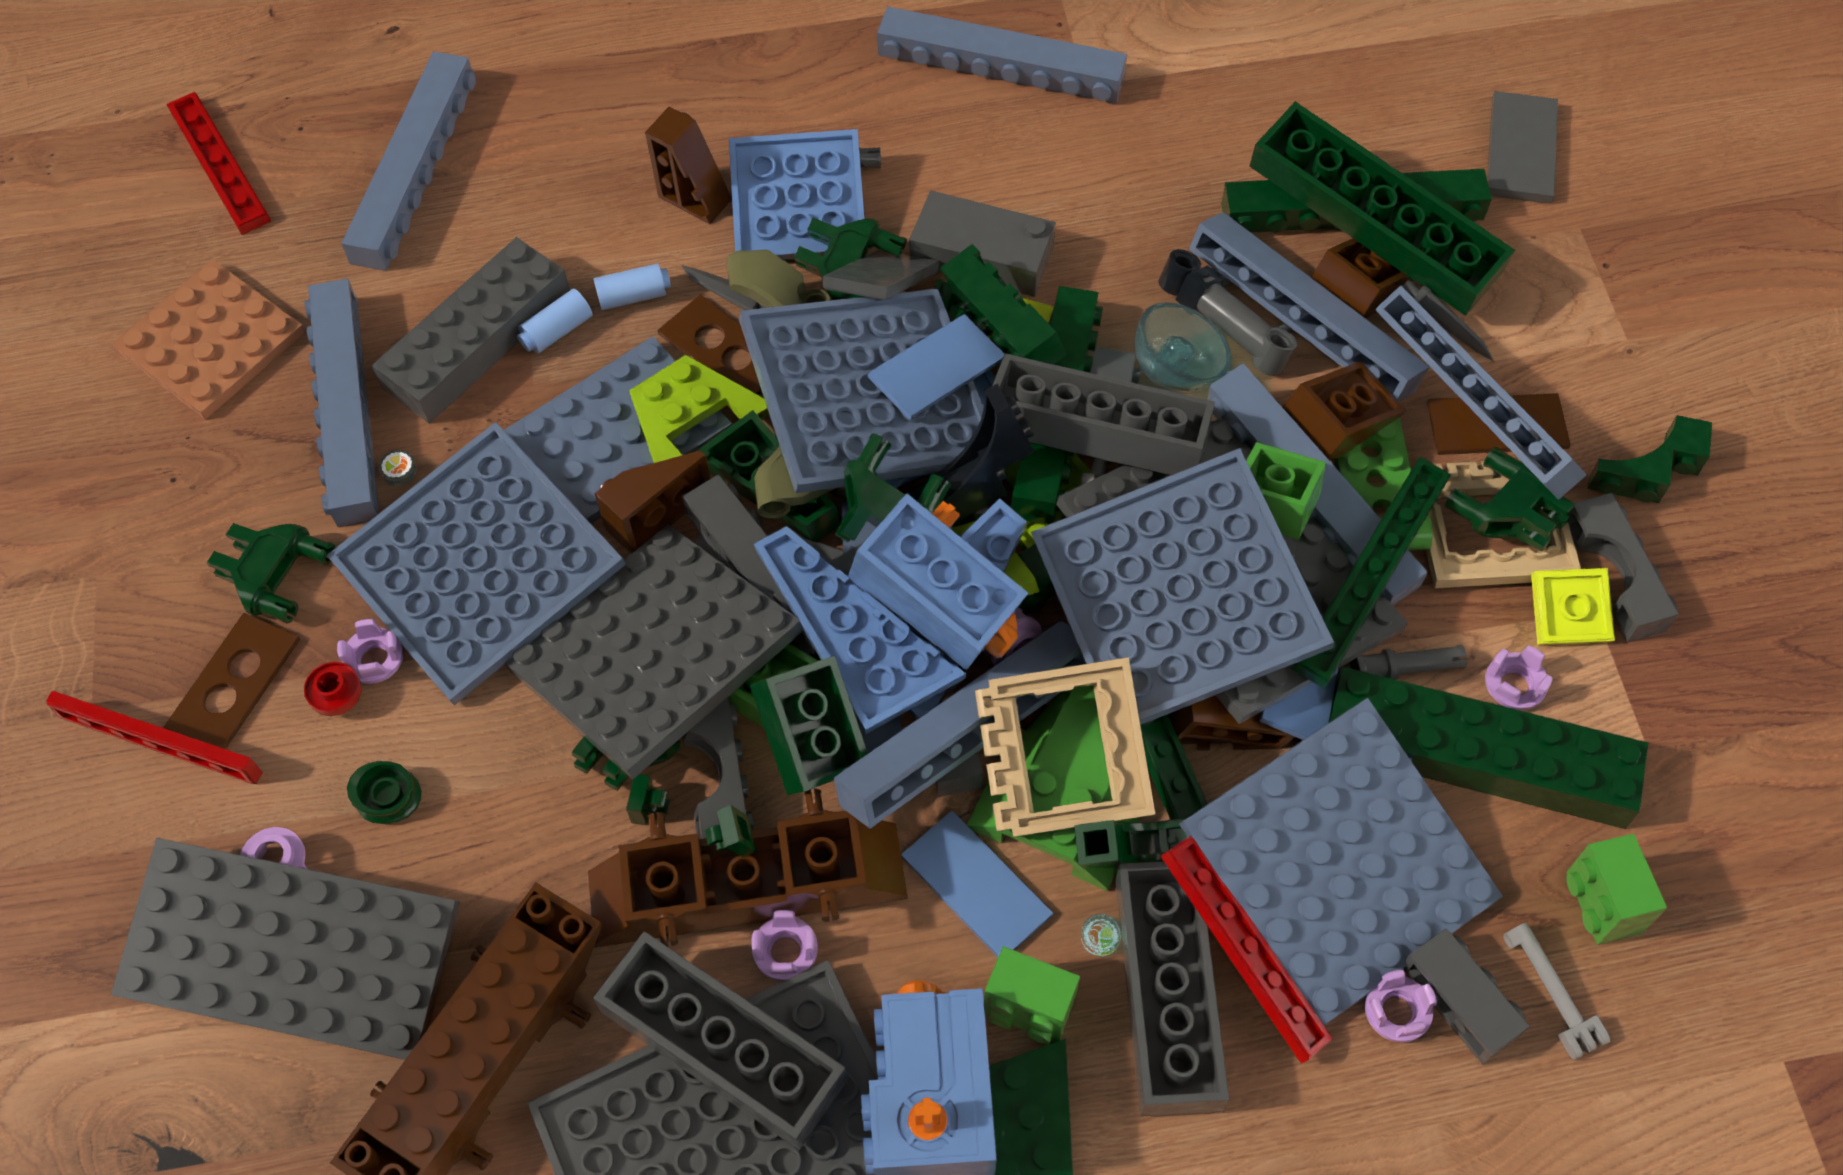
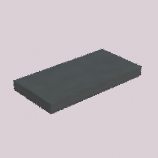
(1522, 147)
(880, 275)

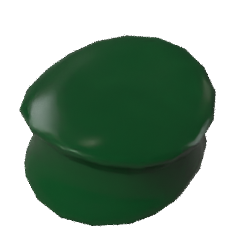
(384, 792)

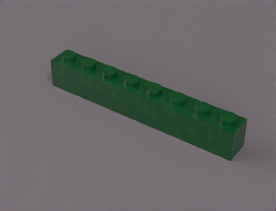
(1267, 208)
(1046, 469)

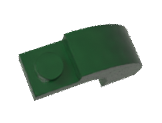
(1116, 843)

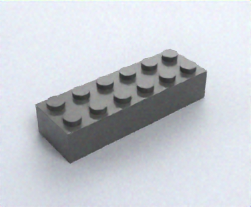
(469, 330)
(1107, 415)
(1170, 995)
(721, 1039)

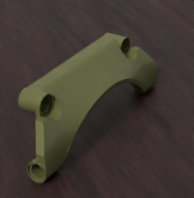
(774, 284)

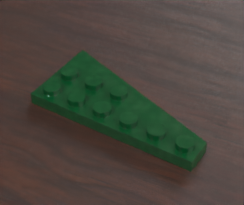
(1032, 1113)

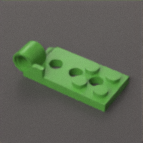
(1390, 466)

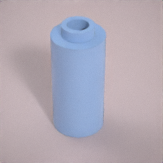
(632, 286)
(554, 322)

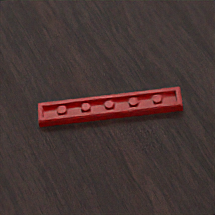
(218, 163)
(154, 737)
(1247, 950)

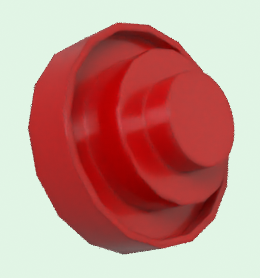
(332, 689)

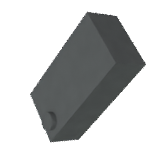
(1007, 239)

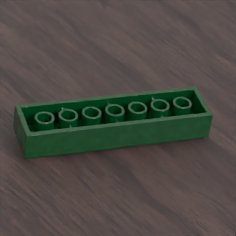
(1381, 208)
(1505, 749)

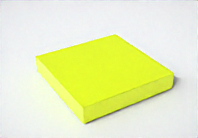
(1572, 606)

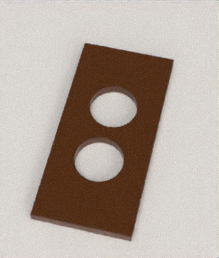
(700, 315)
(247, 635)

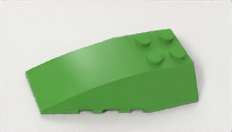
(1063, 769)

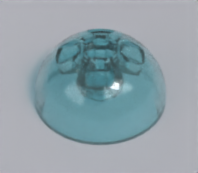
(1180, 348)

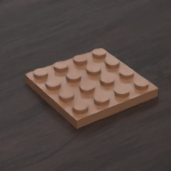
(208, 339)

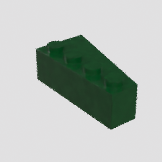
(1000, 309)
(740, 453)

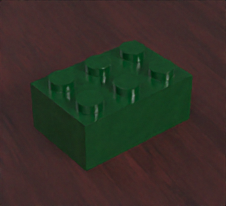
(809, 724)

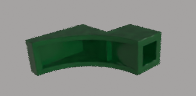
(1649, 476)

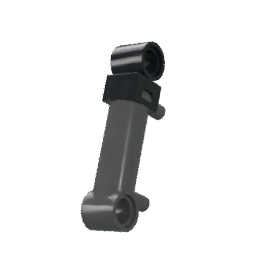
(1205, 292)

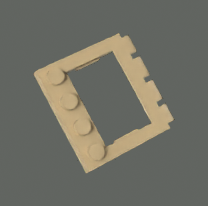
(1487, 566)
(1120, 739)

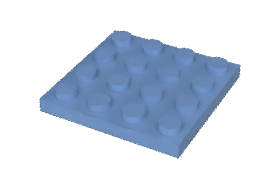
(787, 182)

